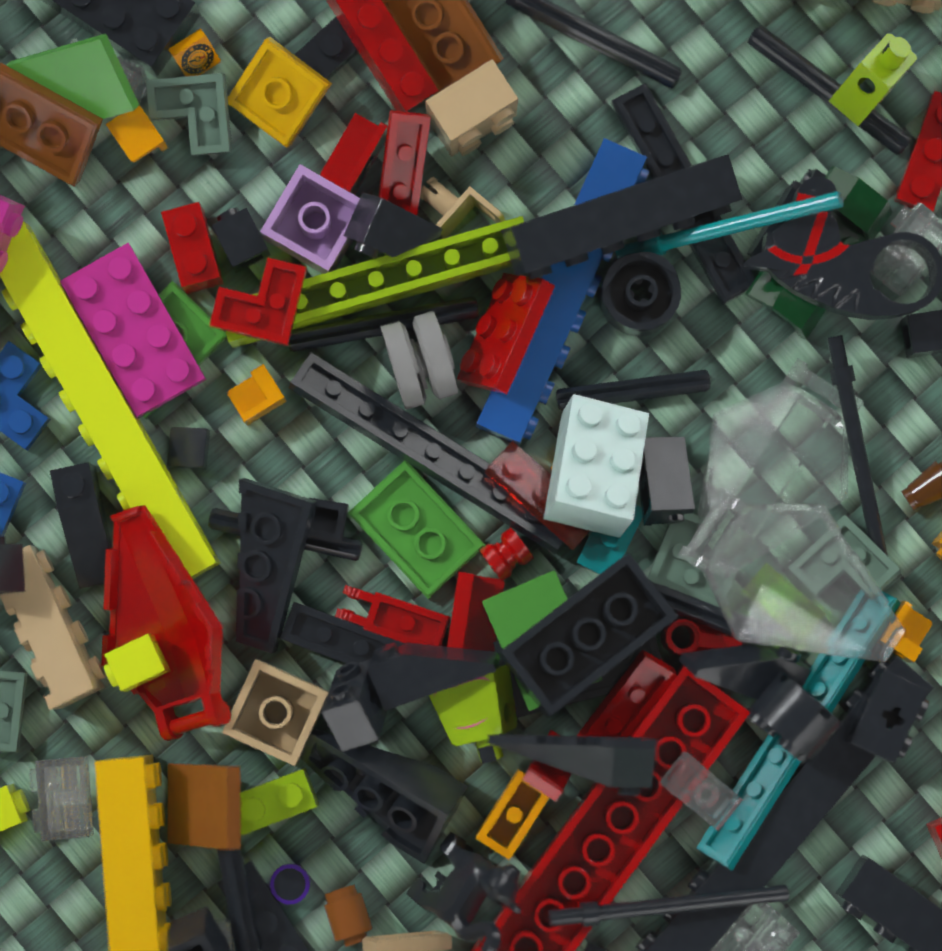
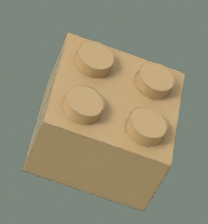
(472, 109)
(276, 712)

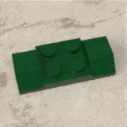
(858, 221)

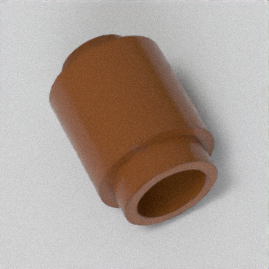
(347, 915)

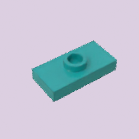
(604, 550)

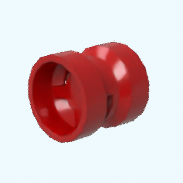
(505, 555)

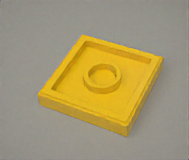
(278, 92)

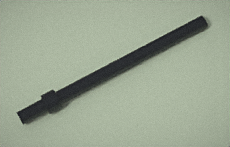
(843, 375)
(591, 913)

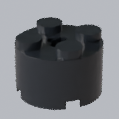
(630, 273)
(796, 716)

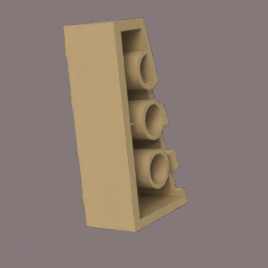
(51, 634)

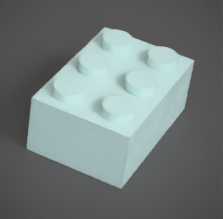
(596, 466)

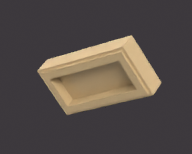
(411, 941)

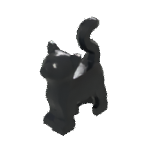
(462, 893)

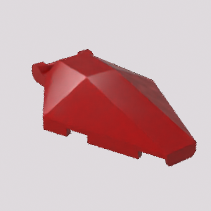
(156, 596)

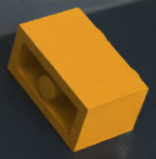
(511, 816)

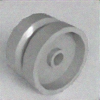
(420, 359)

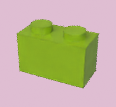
(276, 800)

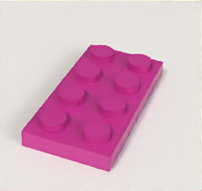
(133, 330)

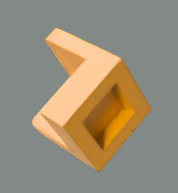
(136, 134)
(256, 395)
(915, 627)

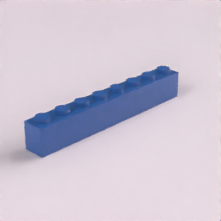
(511, 414)

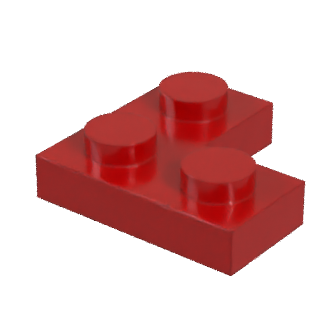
(270, 313)

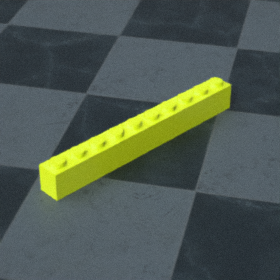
(100, 404)

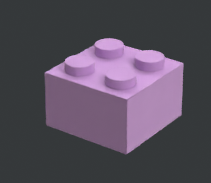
(311, 220)

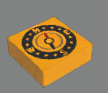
(194, 54)

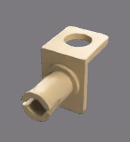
(456, 208)

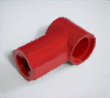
(700, 637)

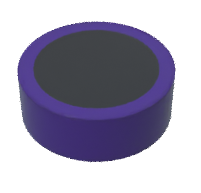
(290, 883)

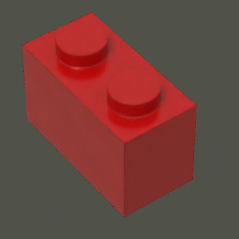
(192, 248)

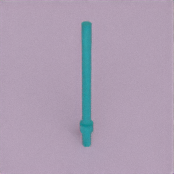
(734, 225)

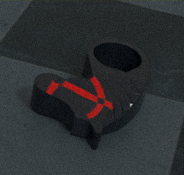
(817, 267)

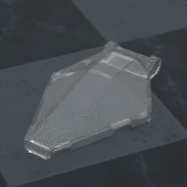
(778, 448)
(792, 580)

